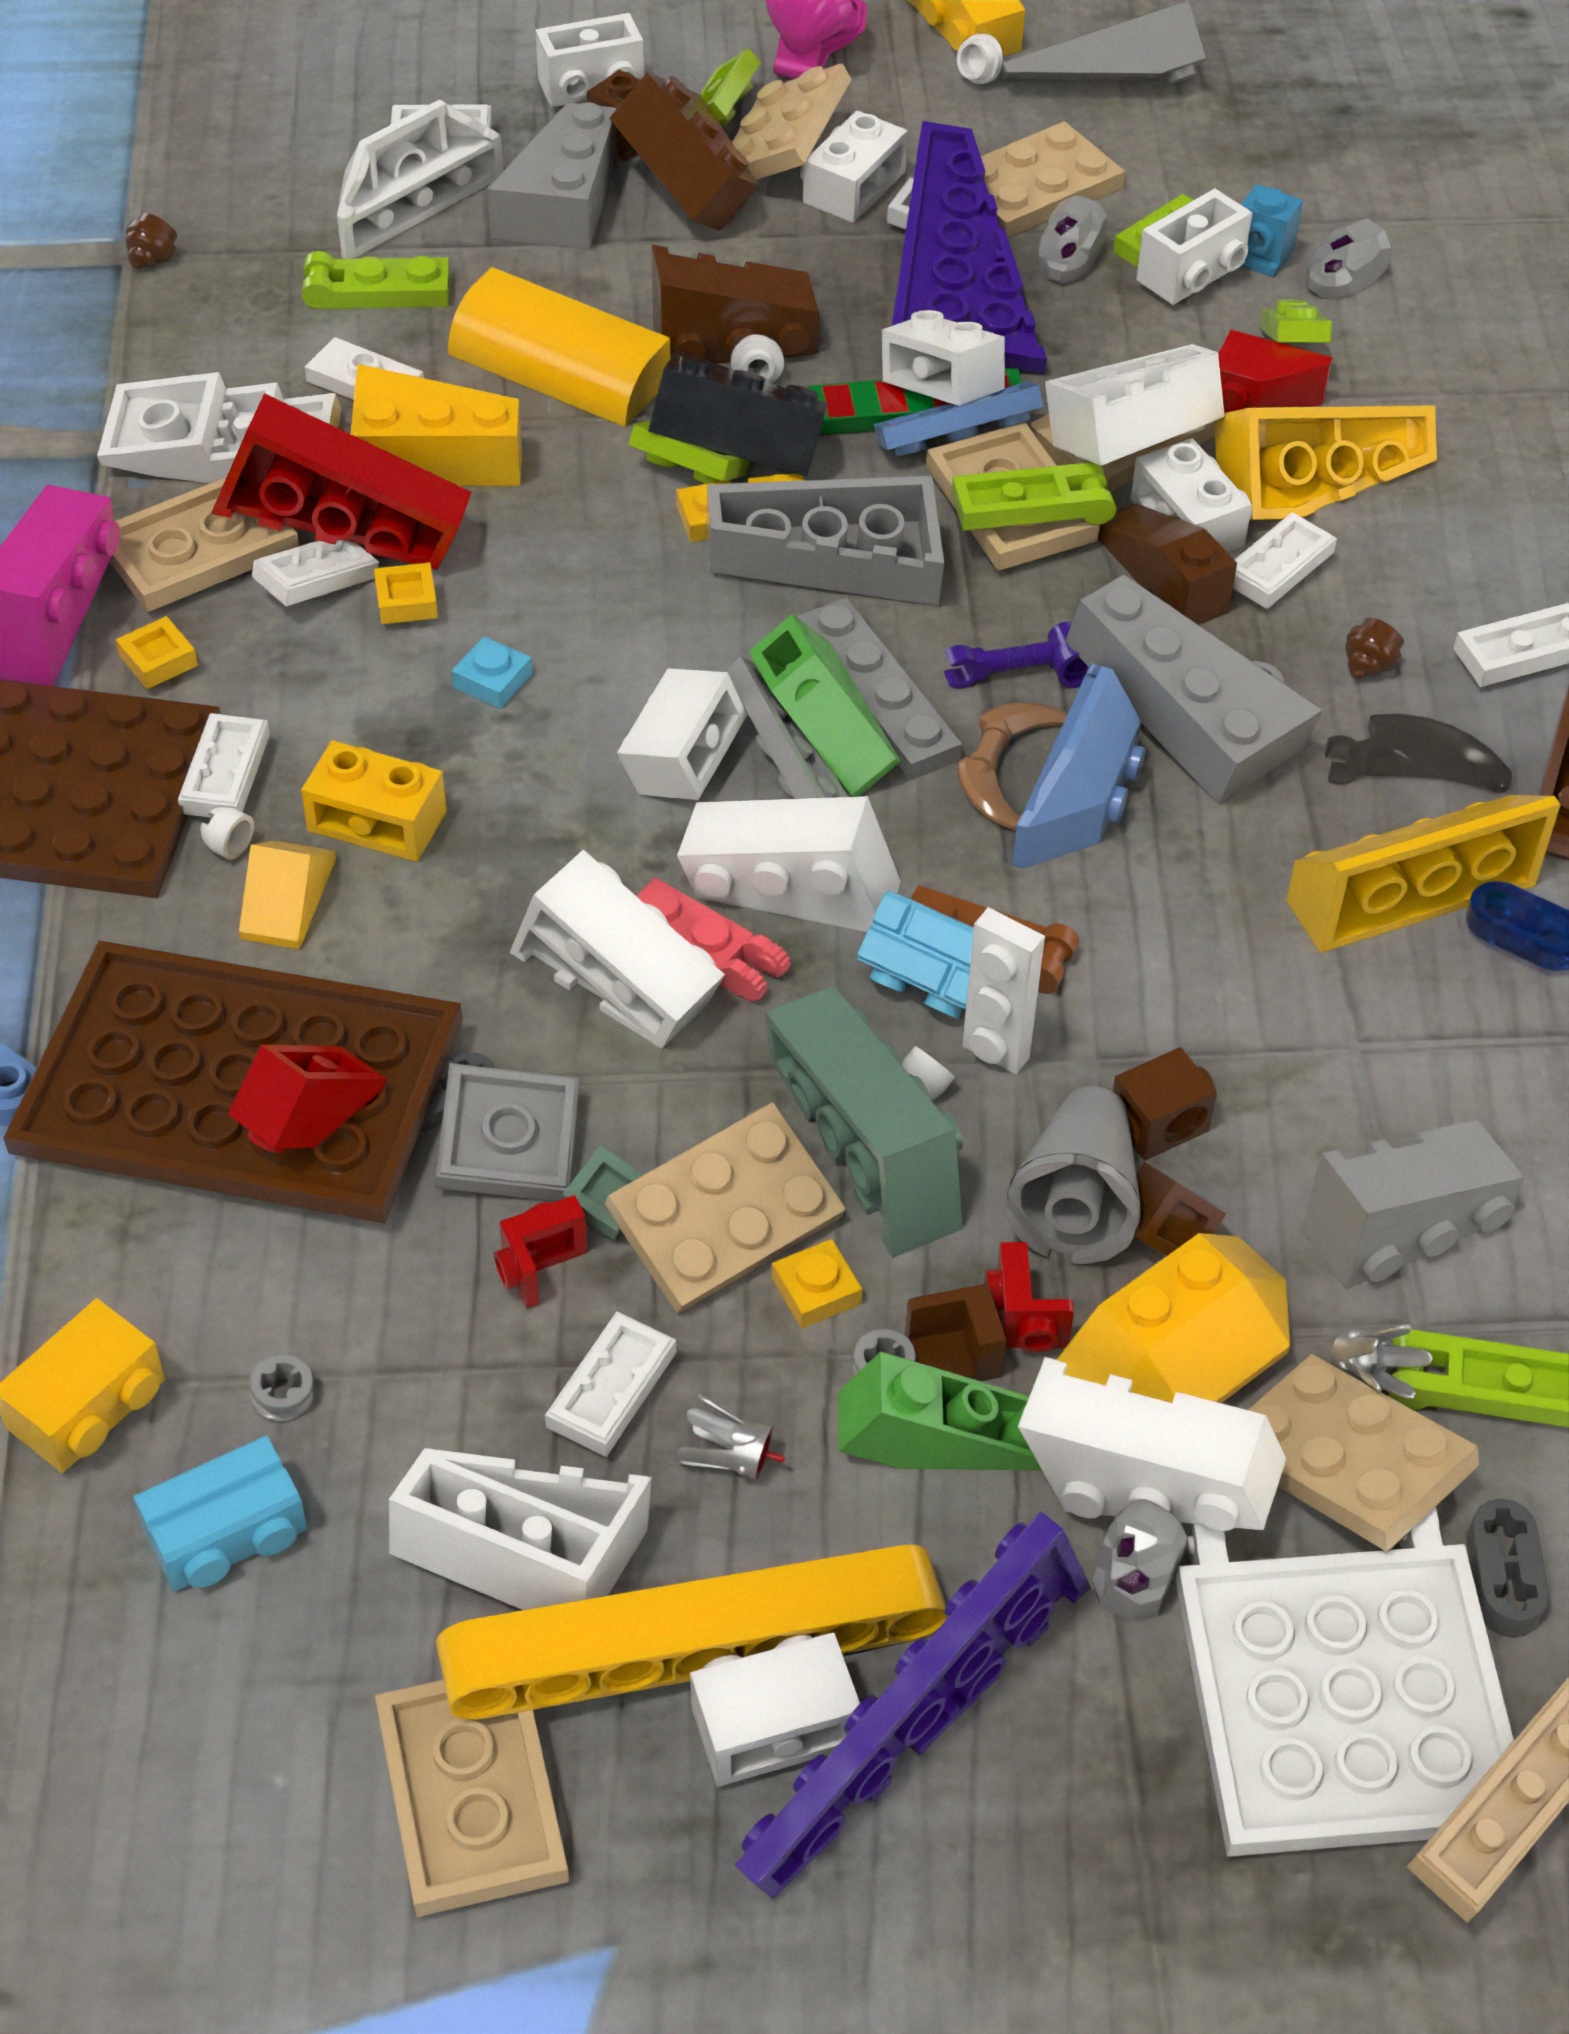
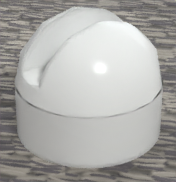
(227, 832)
(932, 1073)

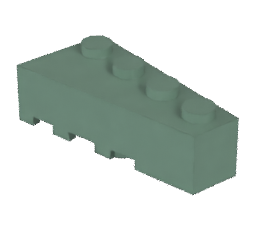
(871, 1117)

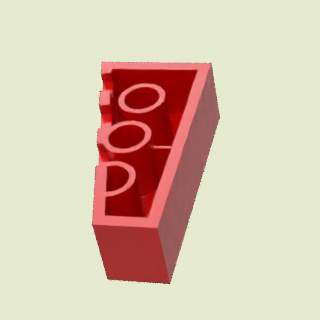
(339, 487)

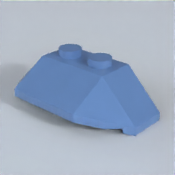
(1083, 774)

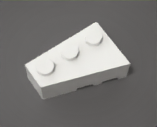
(1135, 403)
(791, 858)
(617, 949)
(1122, 1447)
(517, 1530)

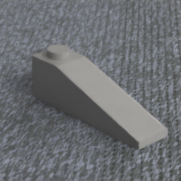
(1135, 50)

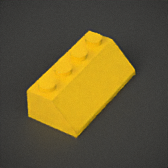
(1419, 869)

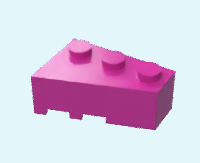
(49, 580)

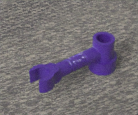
(979, 663)

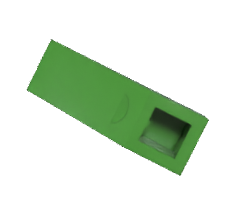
(824, 703)
(931, 1419)

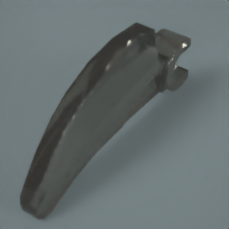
(1416, 749)

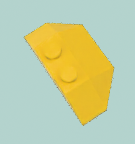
(1188, 1324)

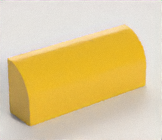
(558, 346)

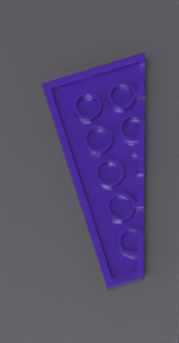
(931, 1691)

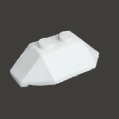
(413, 174)

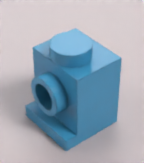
(1271, 229)

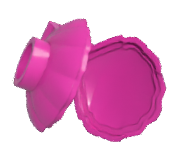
(813, 31)

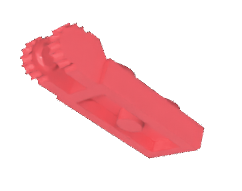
(722, 939)

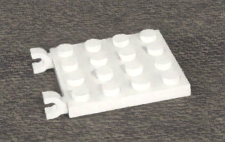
(1340, 1690)

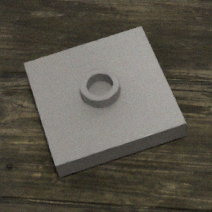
(507, 1132)

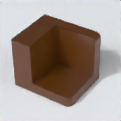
(1171, 1211)
(958, 1332)

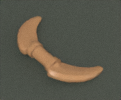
(978, 772)

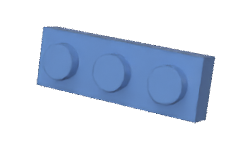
(909, 432)

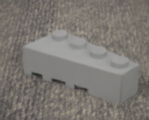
(831, 535)
(1191, 689)

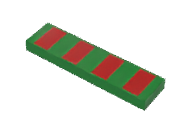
(865, 403)

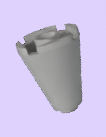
(1079, 1181)

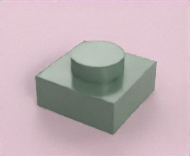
(594, 1182)

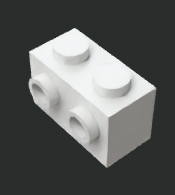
(584, 54)
(854, 166)
(1194, 246)
(943, 358)
(1193, 488)
(682, 733)
(772, 1707)

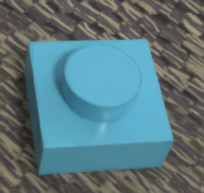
(492, 672)

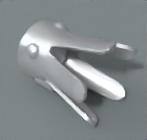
(1368, 1357)
(746, 1442)

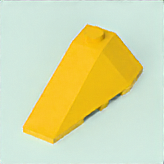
(1320, 454)

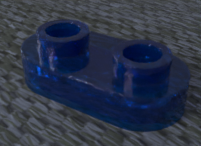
(1520, 924)

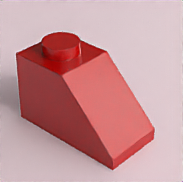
(1270, 374)
(302, 1094)

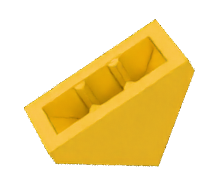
(283, 891)

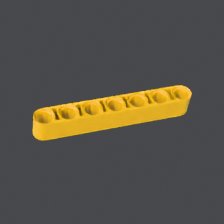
(668, 1631)

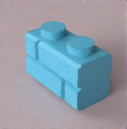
(920, 949)
(221, 1515)

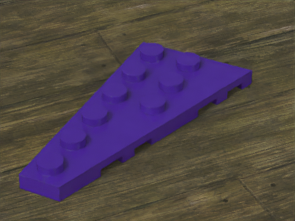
(957, 252)

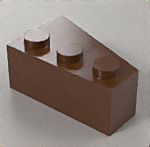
(685, 148)
(716, 305)

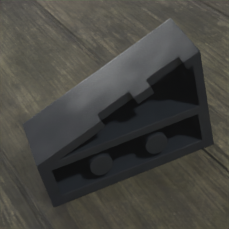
(738, 413)

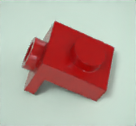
(538, 1240)
(1026, 1322)

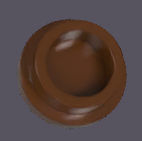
(149, 241)
(1372, 648)

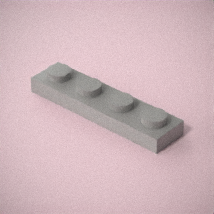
(900, 708)
(801, 766)

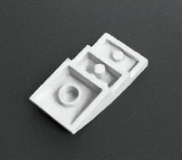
(190, 424)

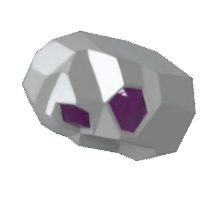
(1072, 239)
(1348, 260)
(1139, 1561)

